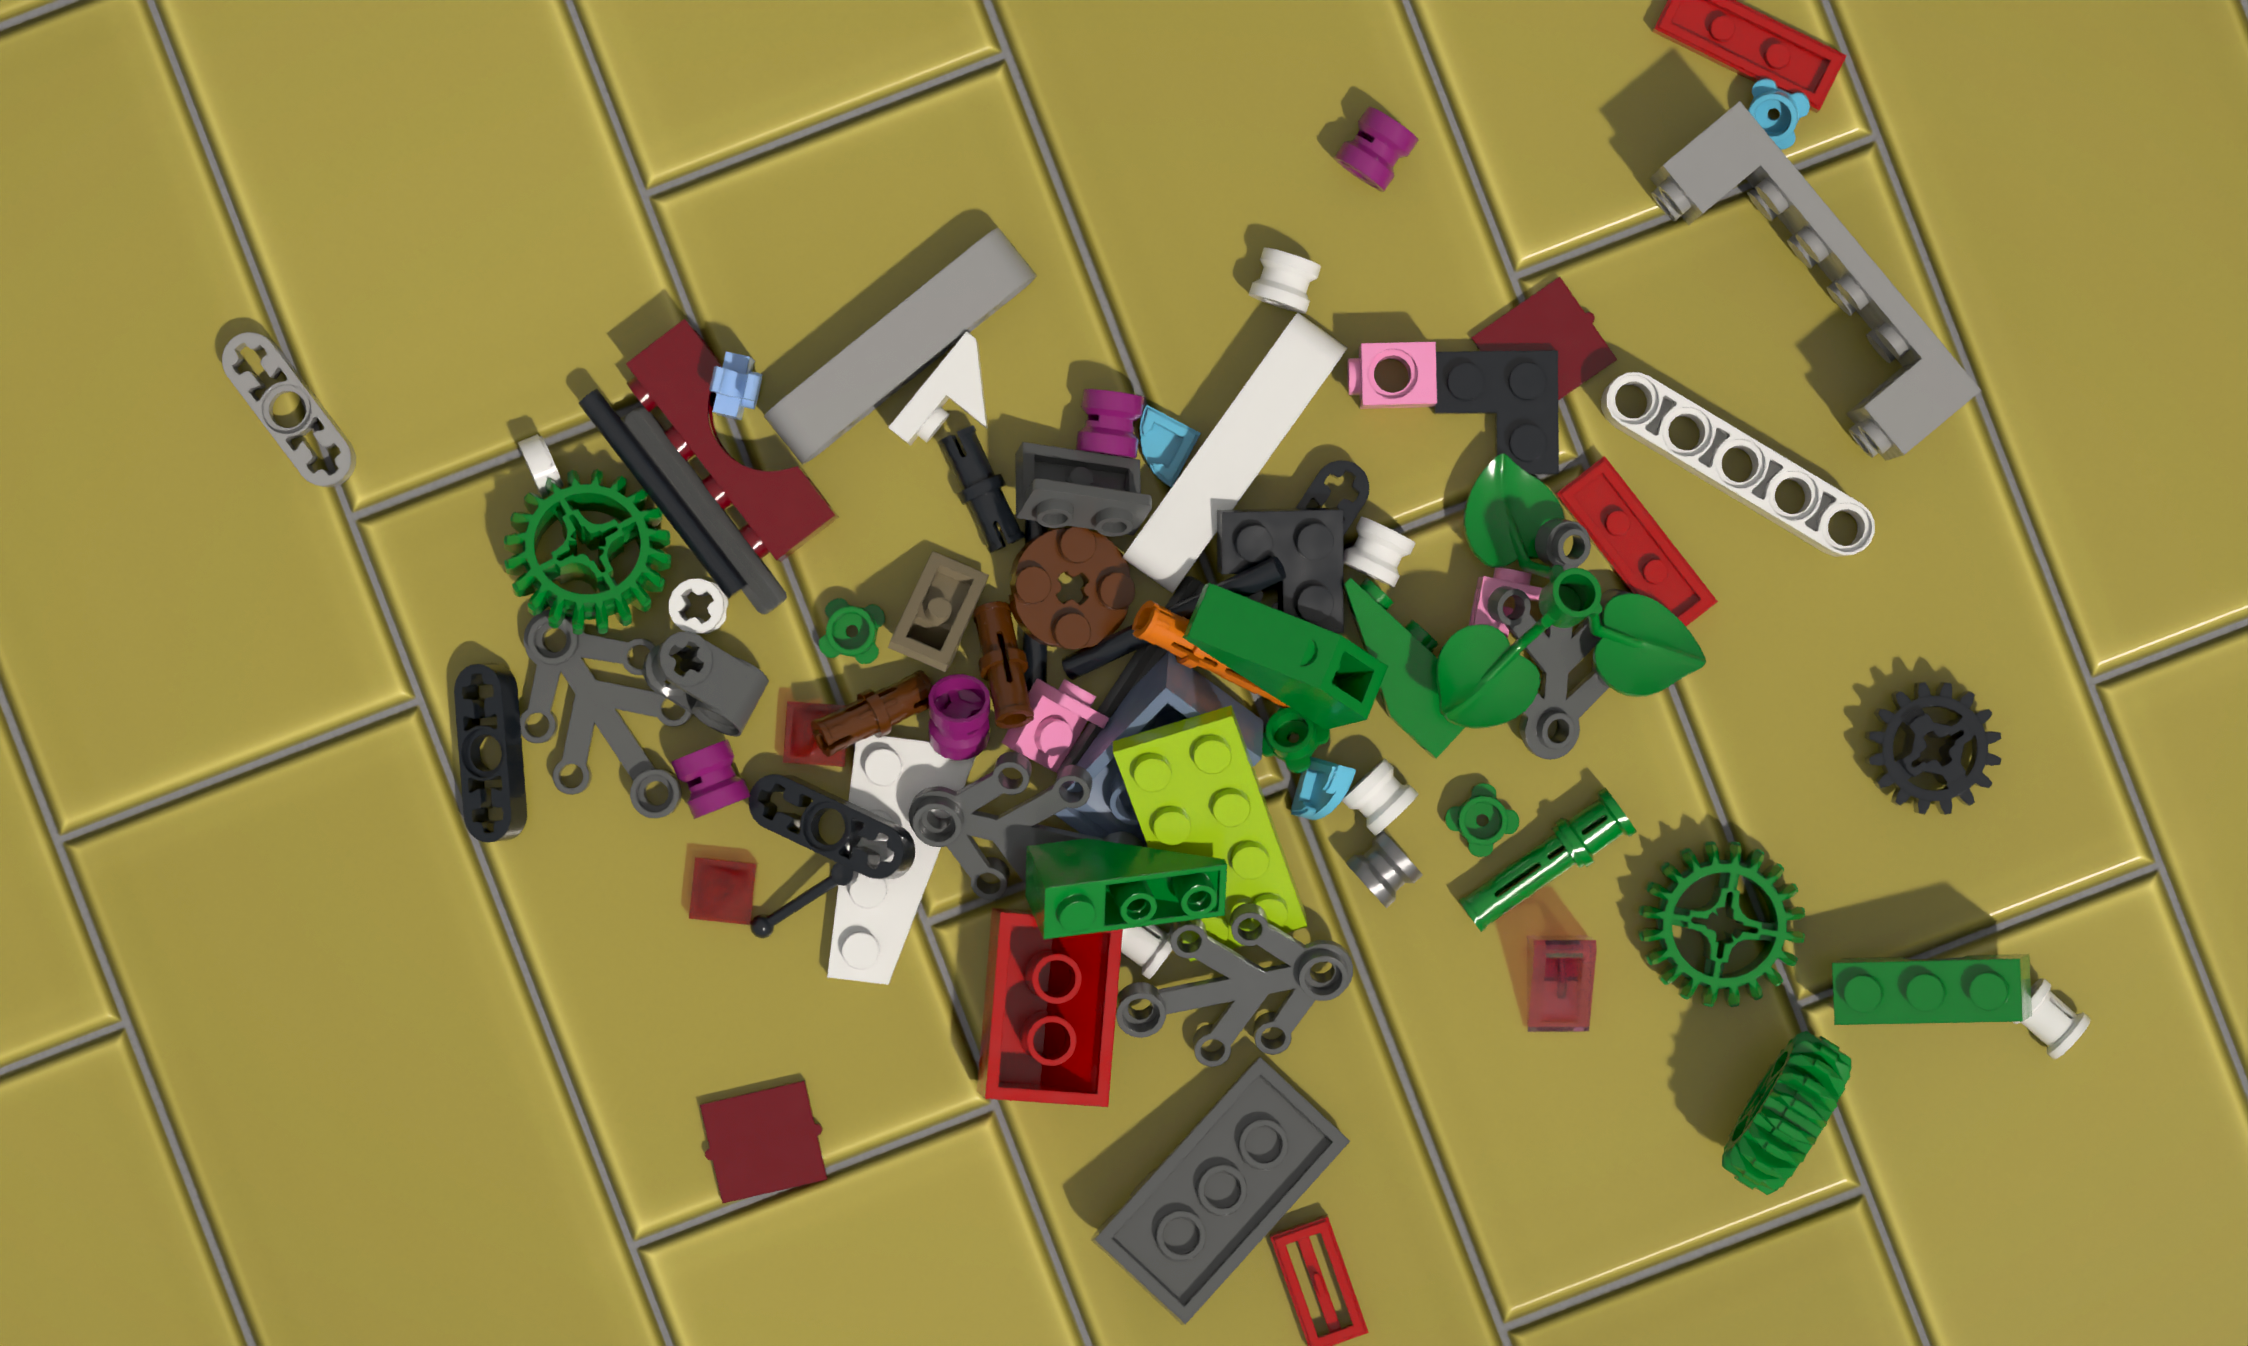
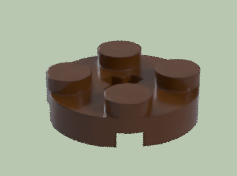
(1035, 588)

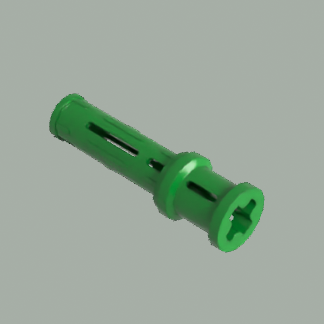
(1486, 907)

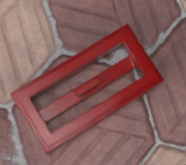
(1301, 1234)

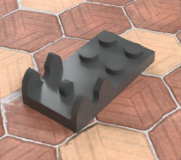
(1220, 1191)

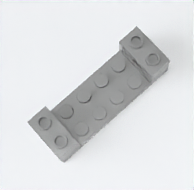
(1930, 380)

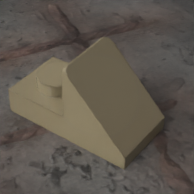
(938, 611)

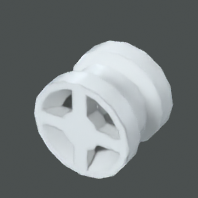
(1284, 280)
(1377, 551)
(1380, 797)

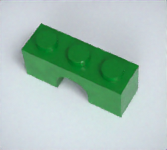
(1932, 990)

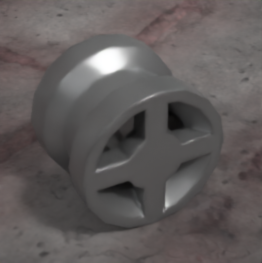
(1384, 869)

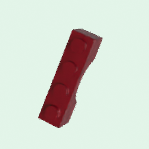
(779, 506)

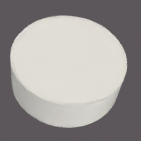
(539, 462)

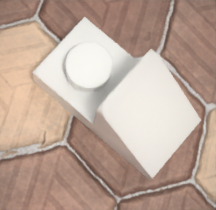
(954, 379)

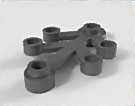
(1556, 650)
(596, 704)
(1010, 830)
(1242, 985)

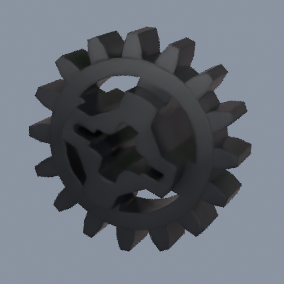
(1947, 771)

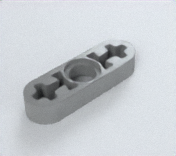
(274, 364)

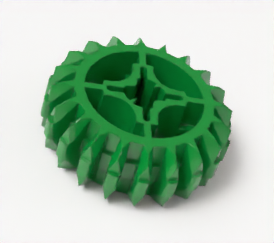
(568, 565)
(1724, 895)
(1786, 1112)

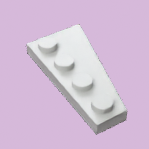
(878, 913)

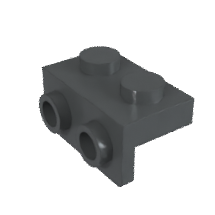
(1079, 489)

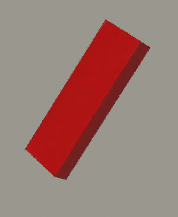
(1752, 45)
(1634, 542)

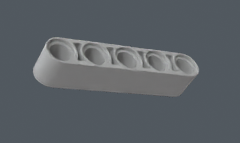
(900, 346)

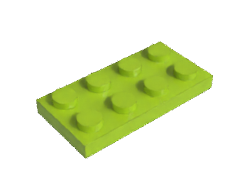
(1203, 798)

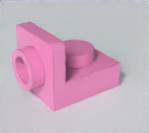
(1486, 585)
(1056, 723)

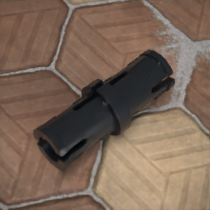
(981, 489)

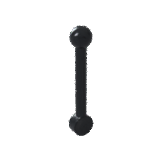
(763, 925)

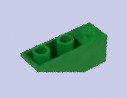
(1287, 657)
(1410, 680)
(1117, 886)

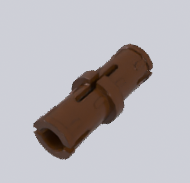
(1003, 665)
(872, 713)

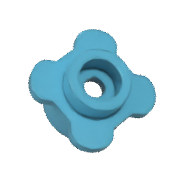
(1789, 105)

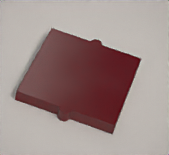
(1552, 323)
(763, 1141)

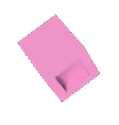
(1421, 366)

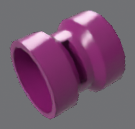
(1376, 149)
(1110, 423)
(959, 717)
(710, 779)

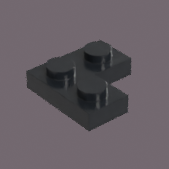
(1515, 388)
(1306, 544)

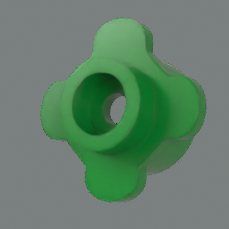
(836, 639)
(1297, 754)
(1464, 817)

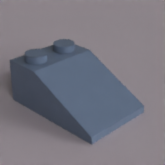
(1160, 698)

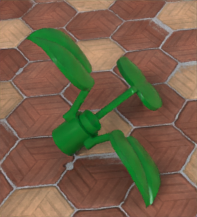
(1485, 678)

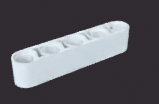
(1235, 452)
(1767, 465)

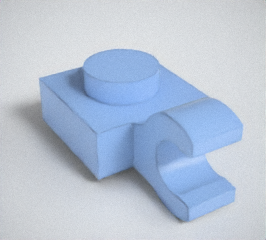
(735, 386)

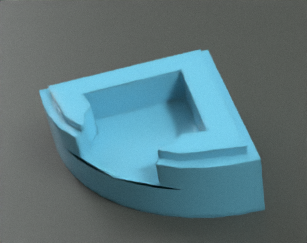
(1165, 444)
(1321, 789)

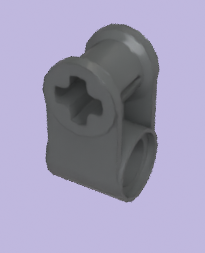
(714, 685)

